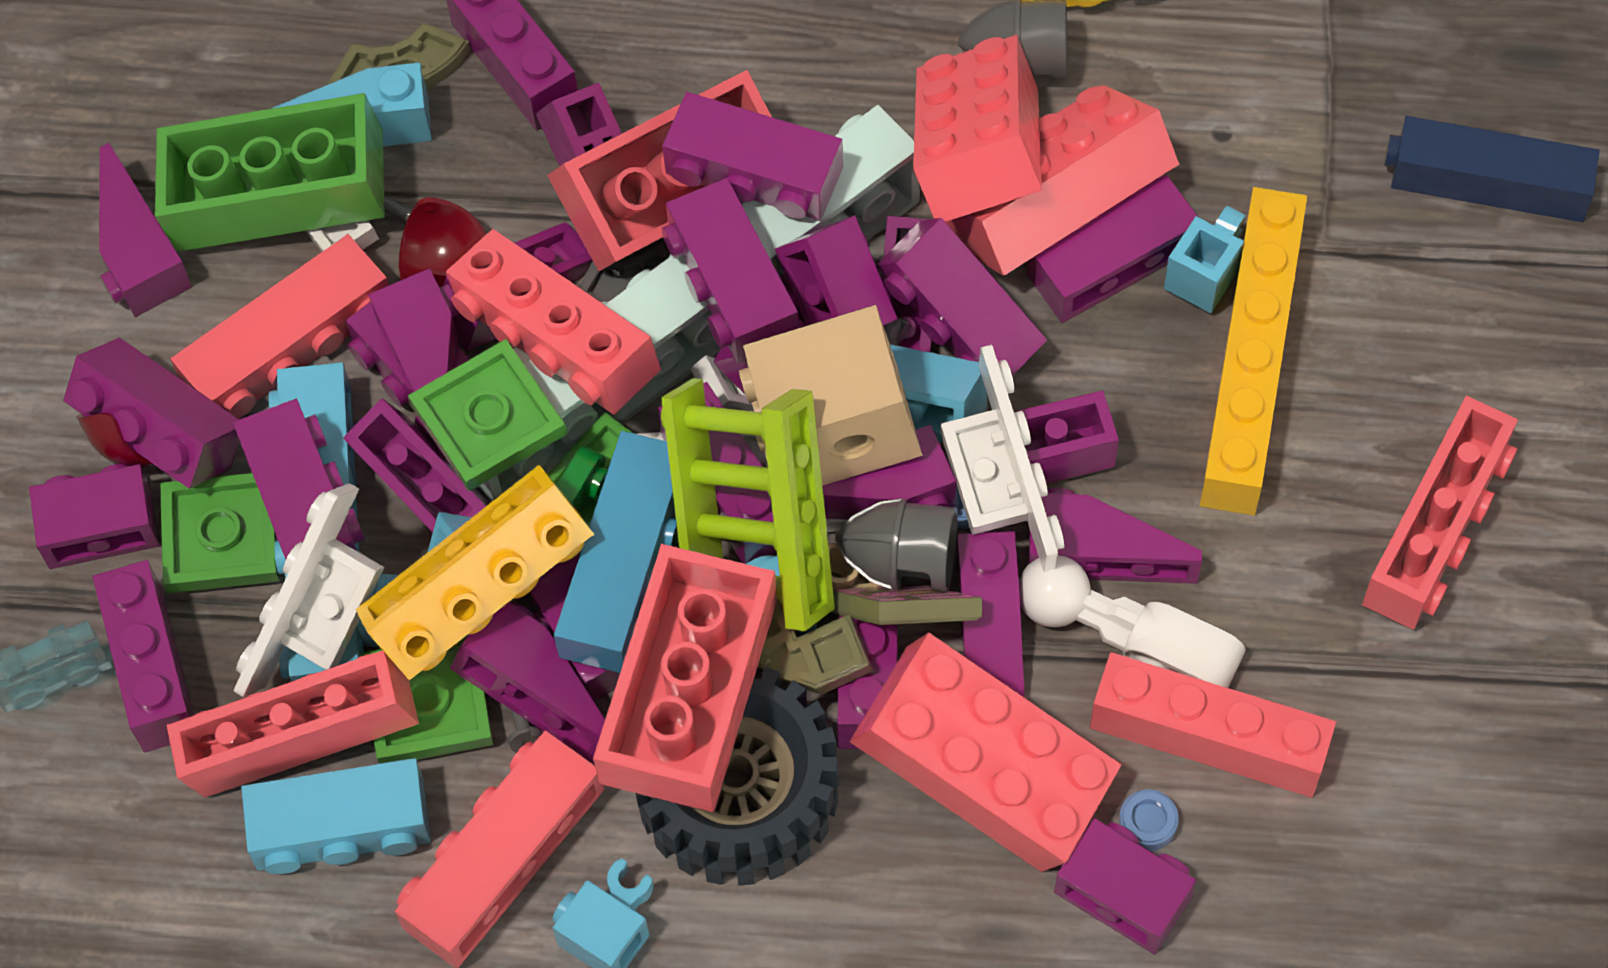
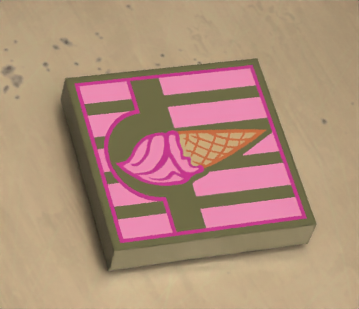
(907, 605)

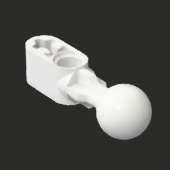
(1144, 633)

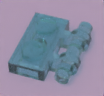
(60, 660)

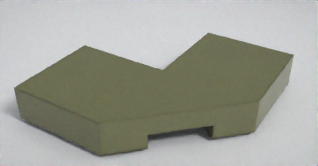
(817, 659)

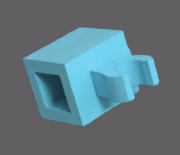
(1206, 260)
(604, 926)

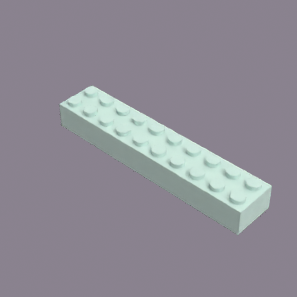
(871, 186)

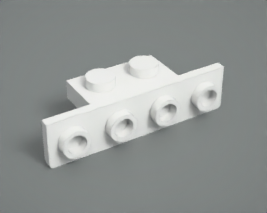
(993, 466)
(318, 599)

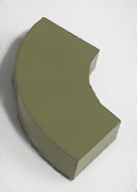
(434, 48)

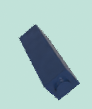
(1493, 168)

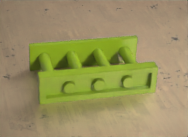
(790, 479)

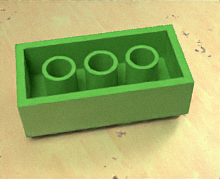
(269, 172)

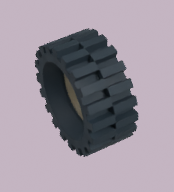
(799, 804)

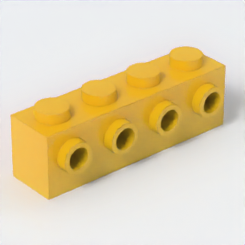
(474, 573)

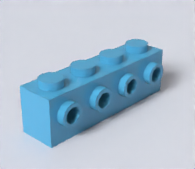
(618, 560)

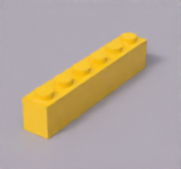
(1253, 352)

